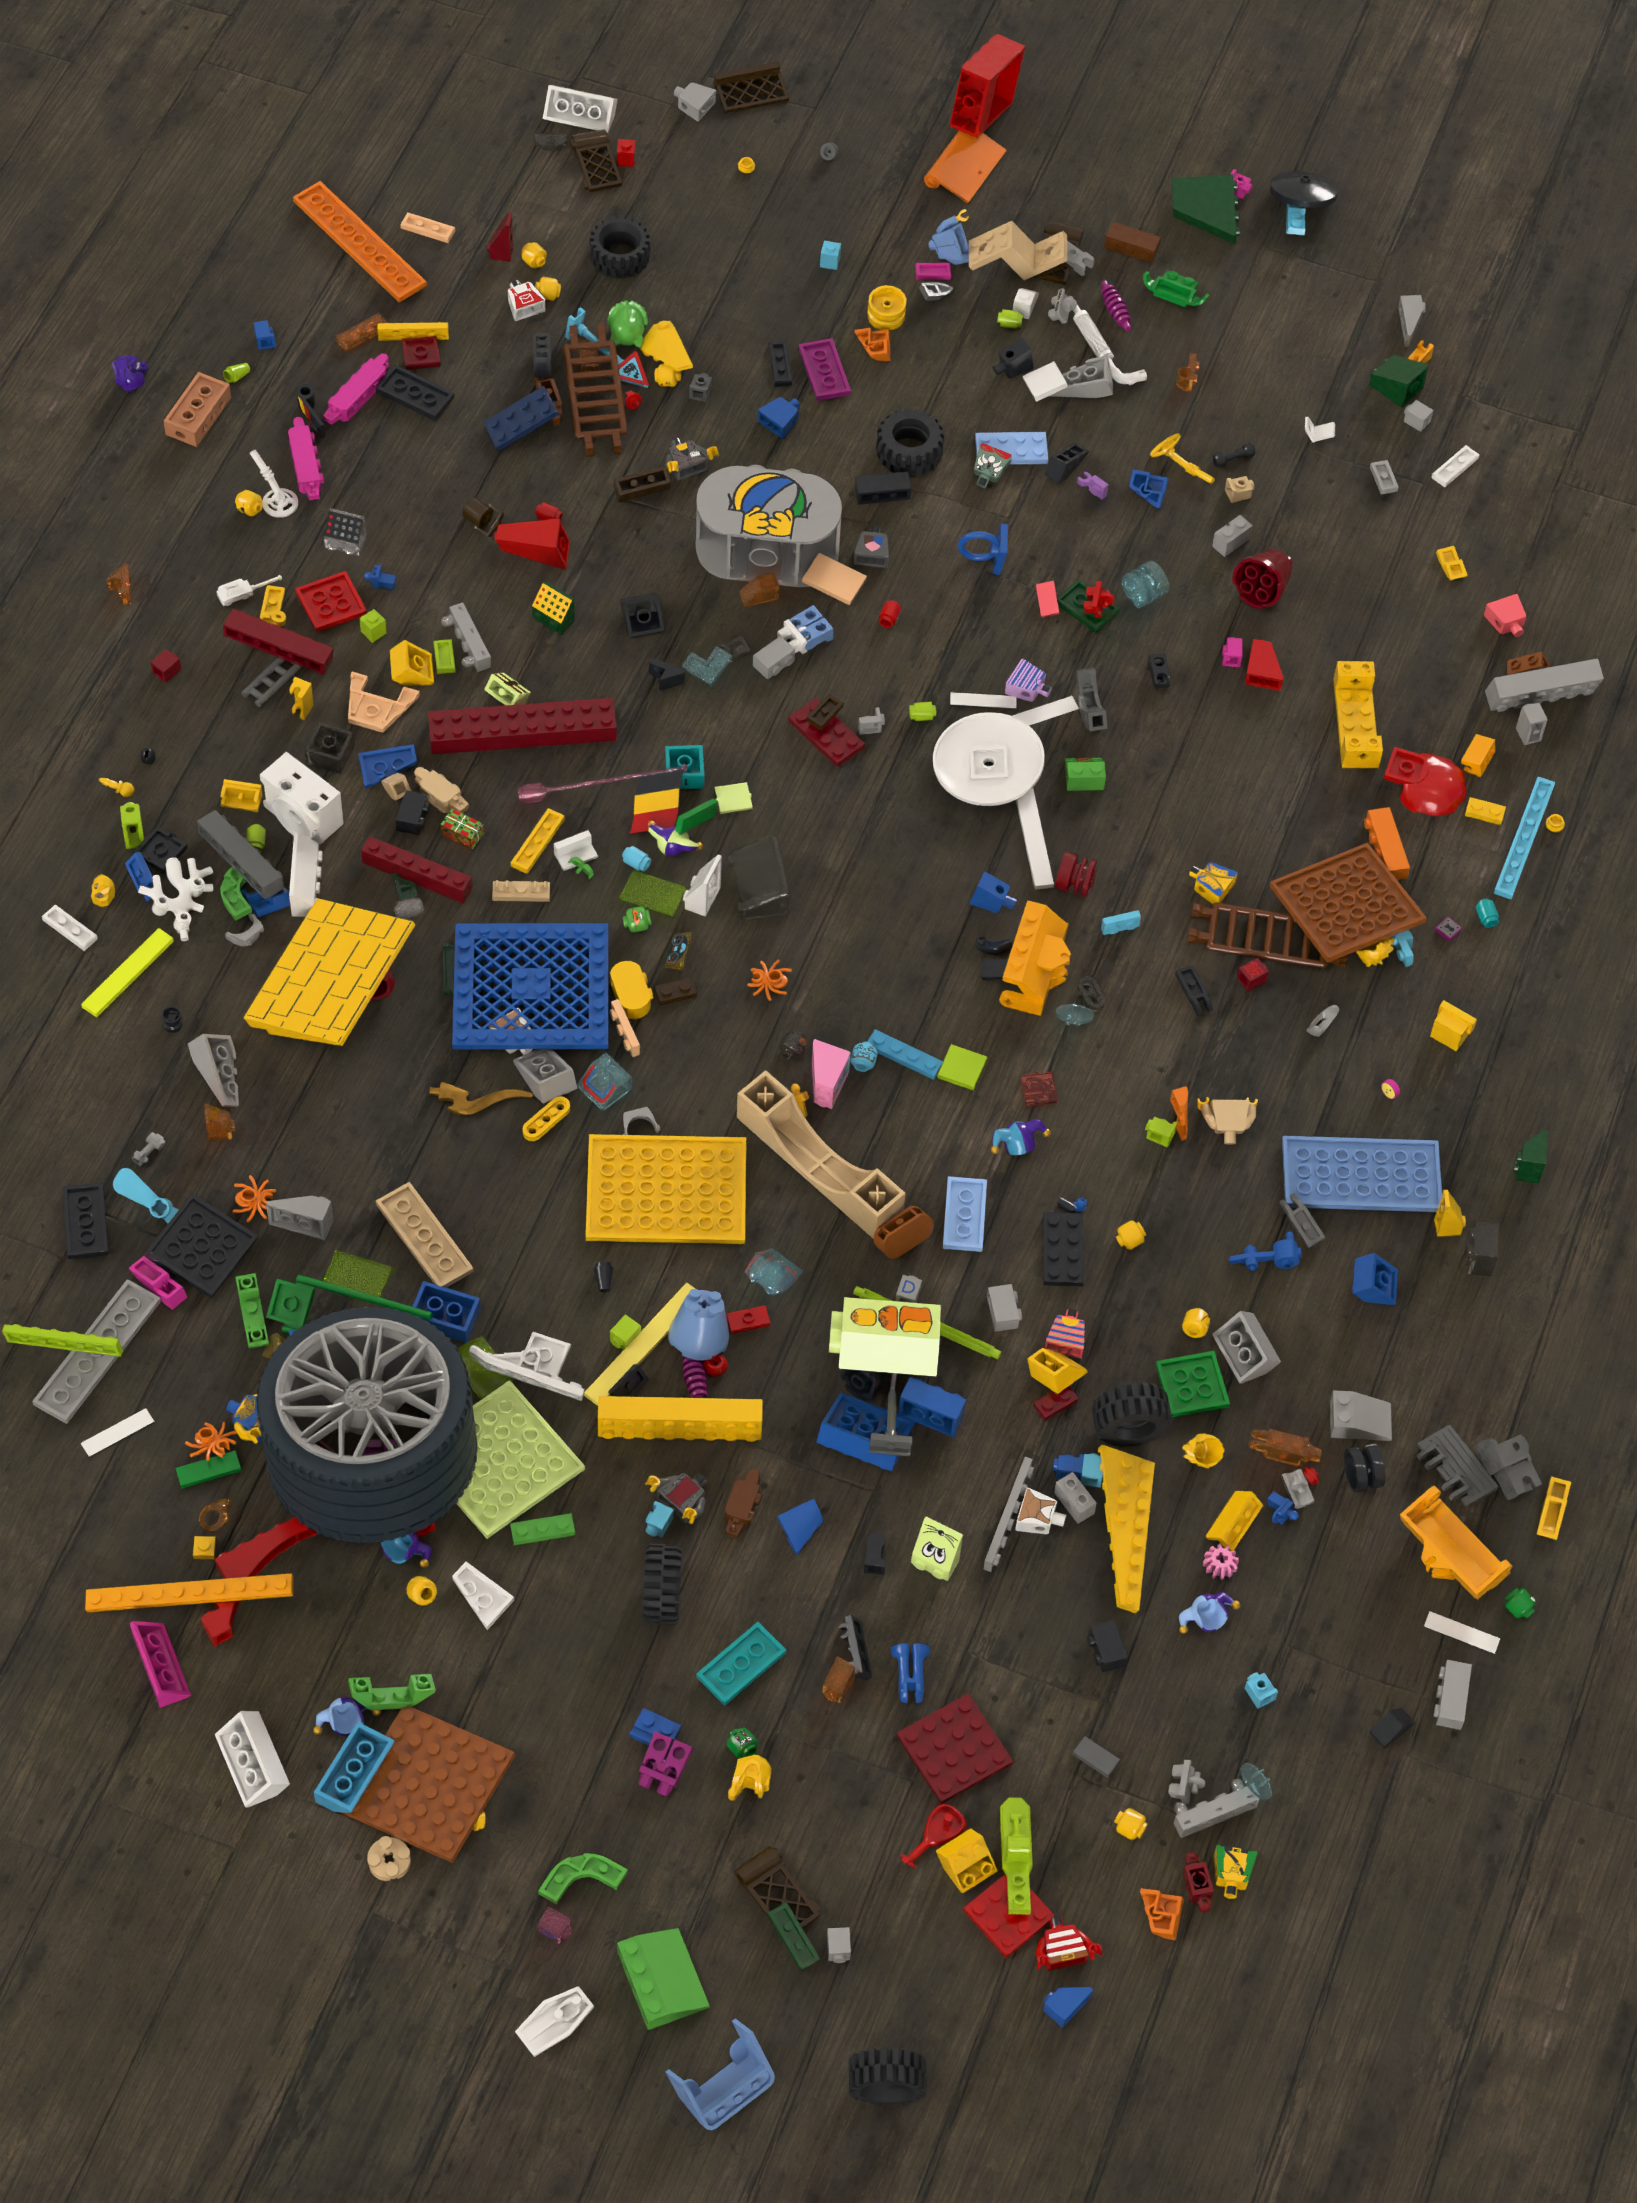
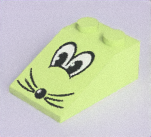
(937, 1549)

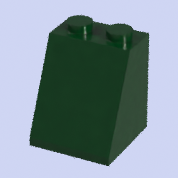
(1399, 379)

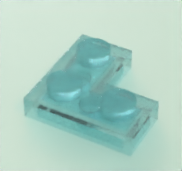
(709, 669)

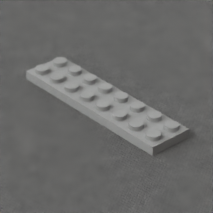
(84, 1370)

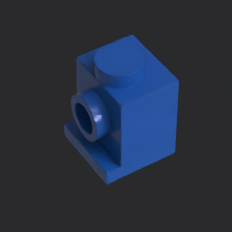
(264, 335)
(1067, 1464)

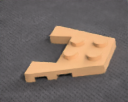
(376, 711)

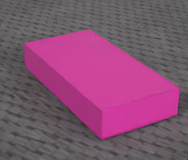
(933, 271)

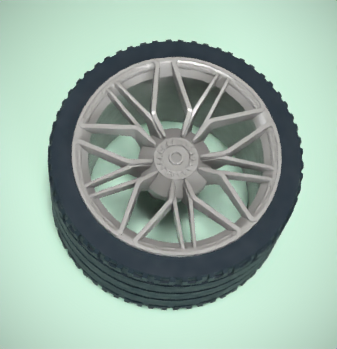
(357, 1374)

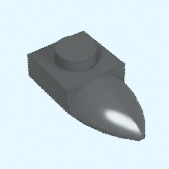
(934, 290)

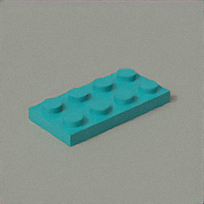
(741, 1663)

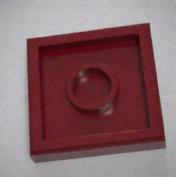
(421, 352)

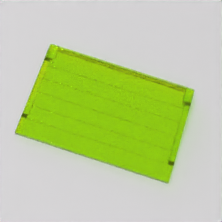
(652, 893)
(357, 1273)
(481, 1379)

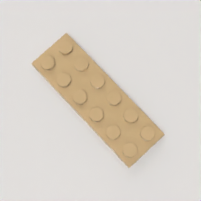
(424, 1236)

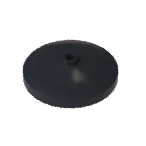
(1304, 189)

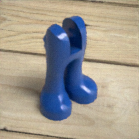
(916, 1683)

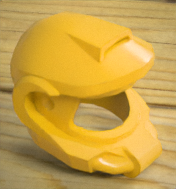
(750, 1773)

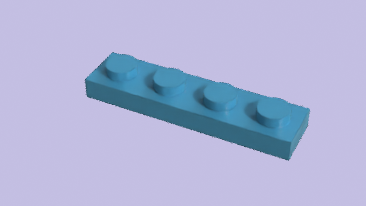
(905, 1054)

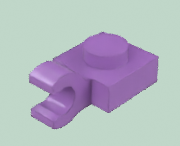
(1096, 485)

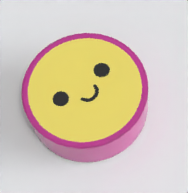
(1390, 1089)

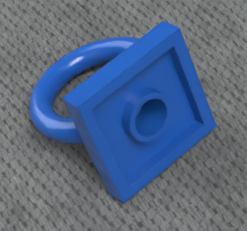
(997, 547)

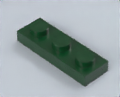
(793, 1936)

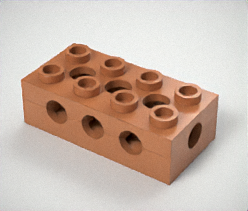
(197, 409)

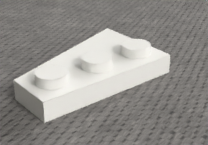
(482, 1594)

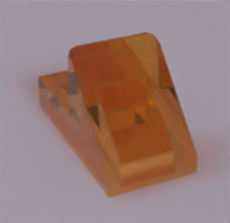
(121, 581)

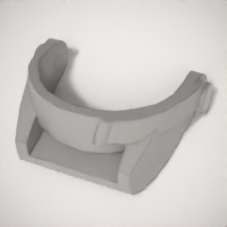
(249, 936)
(1326, 1017)
(642, 1113)

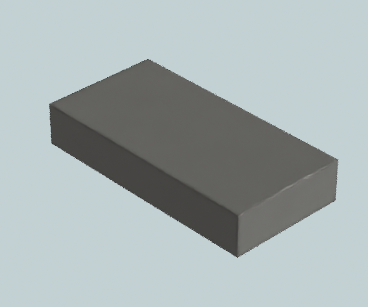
(1096, 1757)

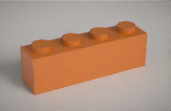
(1387, 841)

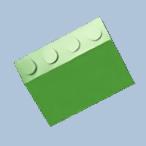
(662, 1977)

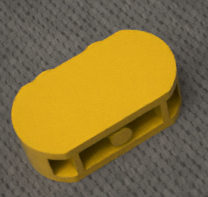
(631, 989)

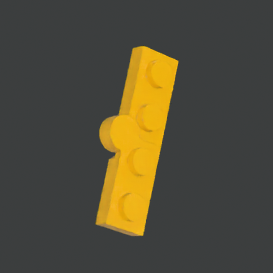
(272, 606)

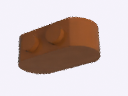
(903, 1232)

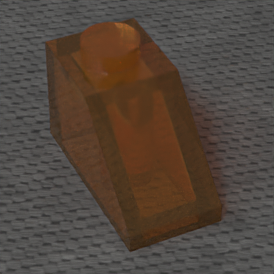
(760, 590)
(218, 1123)
(839, 1680)

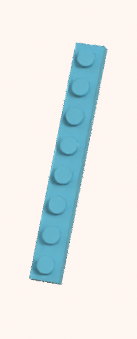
(1524, 838)

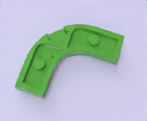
(232, 895)
(579, 1867)

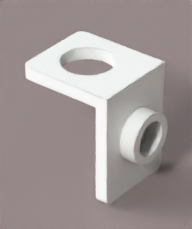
(1319, 432)

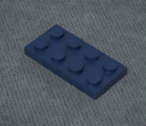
(521, 418)

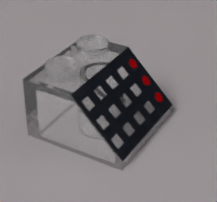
(345, 532)

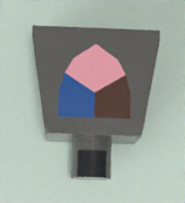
(872, 549)

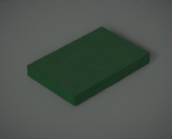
(1073, 601)

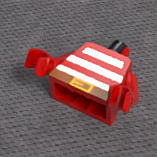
(1064, 1946)

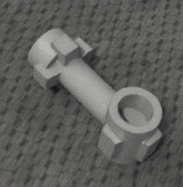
(154, 1141)

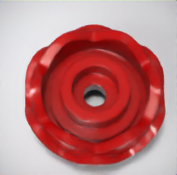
(715, 1370)

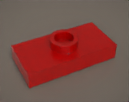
(748, 1319)

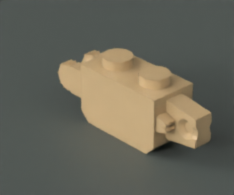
(440, 791)

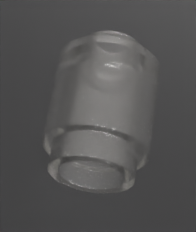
(408, 908)

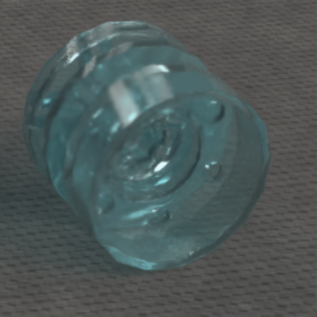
(1145, 584)

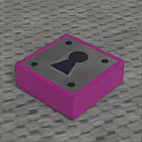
(1448, 929)

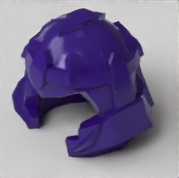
(128, 373)

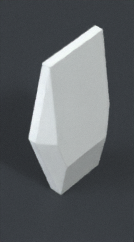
(554, 2020)

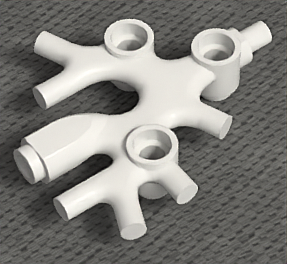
(187, 889)

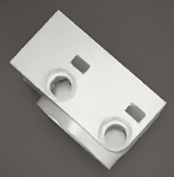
(299, 801)

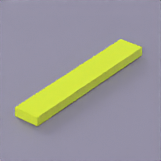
(127, 972)

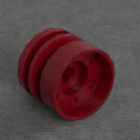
(1076, 874)

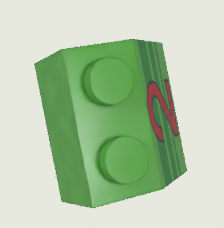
(1085, 774)

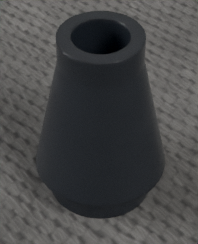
(603, 1274)

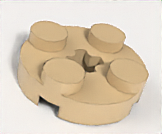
(392, 1870)

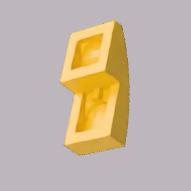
(1451, 564)

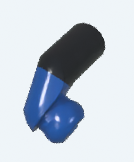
(1072, 1207)

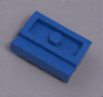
(649, 1723)

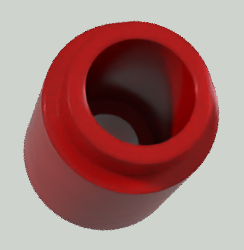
(547, 511)
(889, 614)

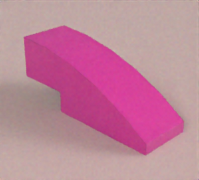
(158, 1282)

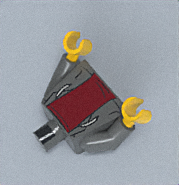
(681, 1494)

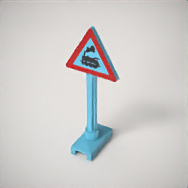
(629, 369)

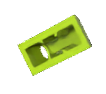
(132, 817)

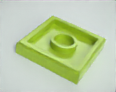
(962, 1067)

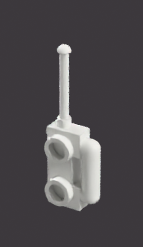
(239, 590)

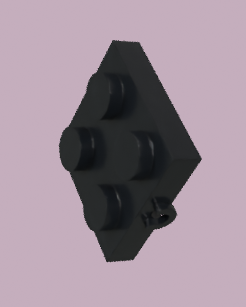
(160, 847)

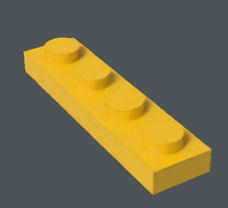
(401, 331)
(537, 841)

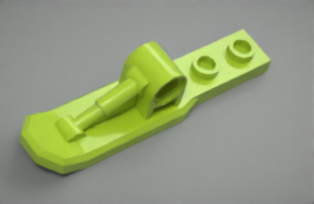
(1016, 1853)

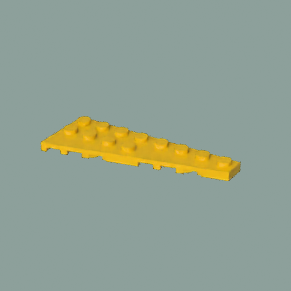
(1127, 1510)

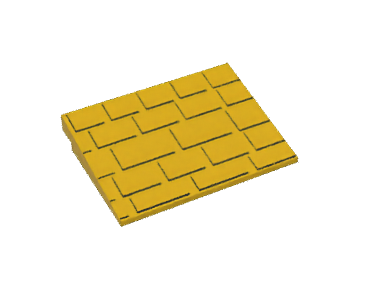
(328, 973)

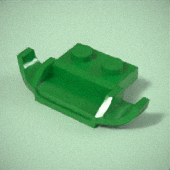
(1175, 288)

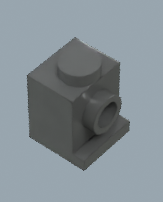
(702, 383)

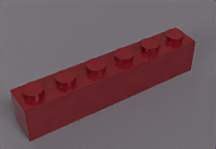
(278, 641)
(416, 869)

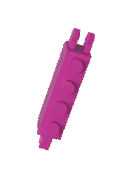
(357, 390)
(304, 459)

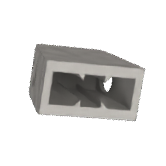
(695, 100)

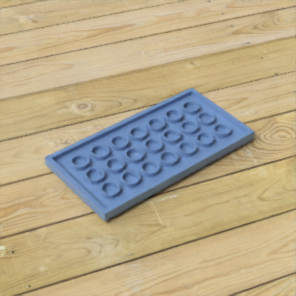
(1362, 1173)

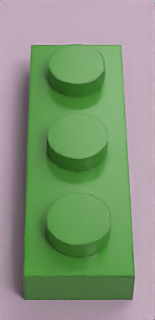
(542, 1529)

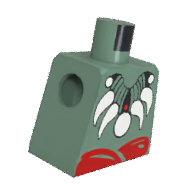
(990, 464)

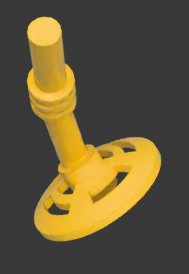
(1168, 449)

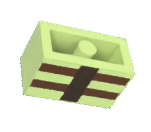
(507, 690)

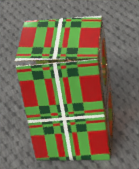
(462, 829)

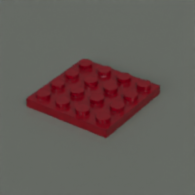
(954, 1748)

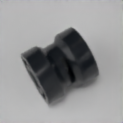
(172, 1019)

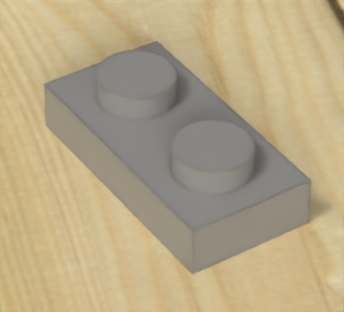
(1384, 477)

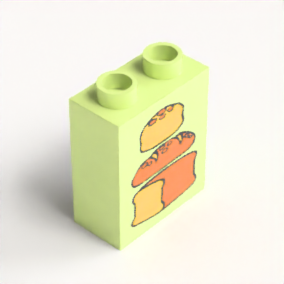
(886, 1336)

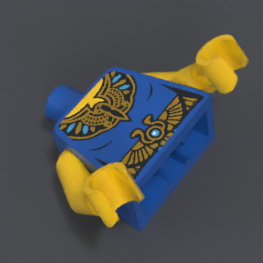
(246, 1418)

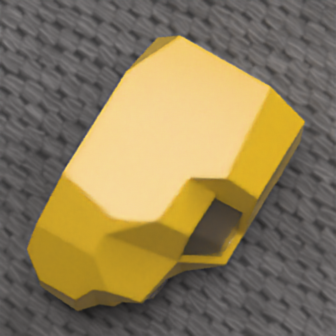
(102, 891)

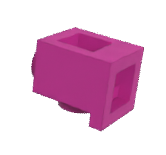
(1243, 184)
(1232, 652)

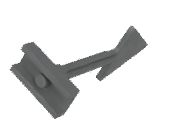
(890, 1442)

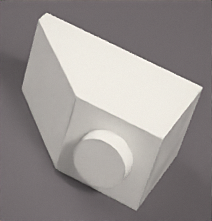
(1025, 302)

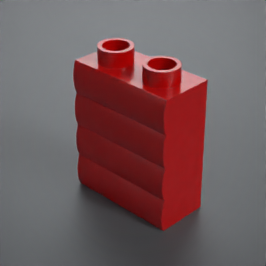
(987, 85)

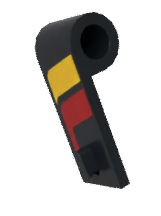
(306, 403)

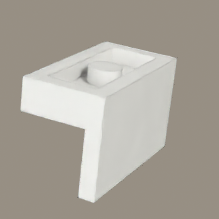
(574, 846)

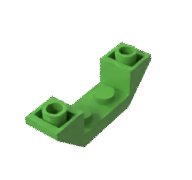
(252, 1310)
(392, 1698)

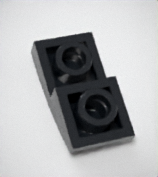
(993, 969)

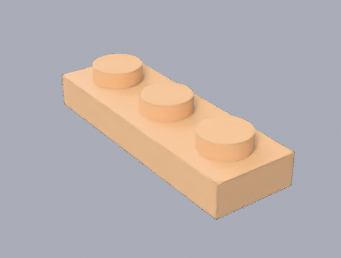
(624, 1028)

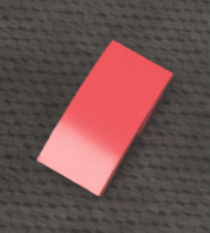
(1047, 599)

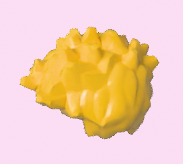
(1376, 952)
(1204, 1450)

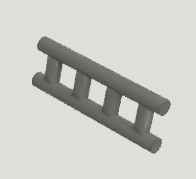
(274, 686)

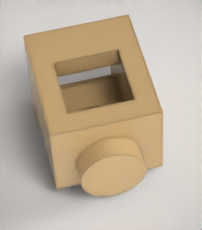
(1239, 488)

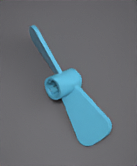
(132, 1187)

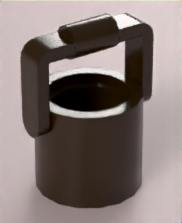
(481, 514)

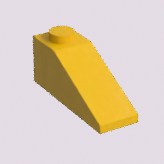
(1449, 1216)

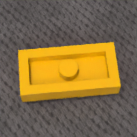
(1485, 811)

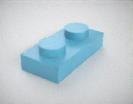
(1120, 922)

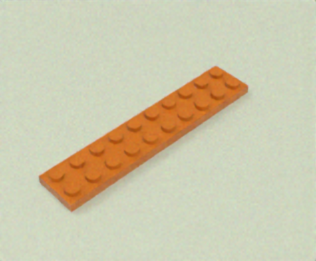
(359, 241)

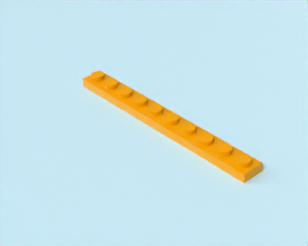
(189, 1592)

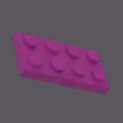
(824, 369)

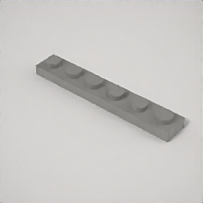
(1006, 1522)

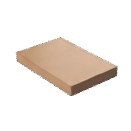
(834, 579)

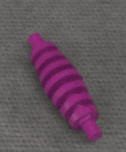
(1116, 306)
(694, 1377)

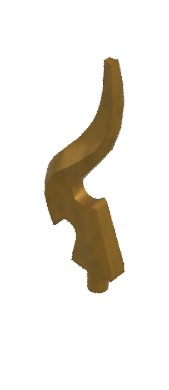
(463, 1107)

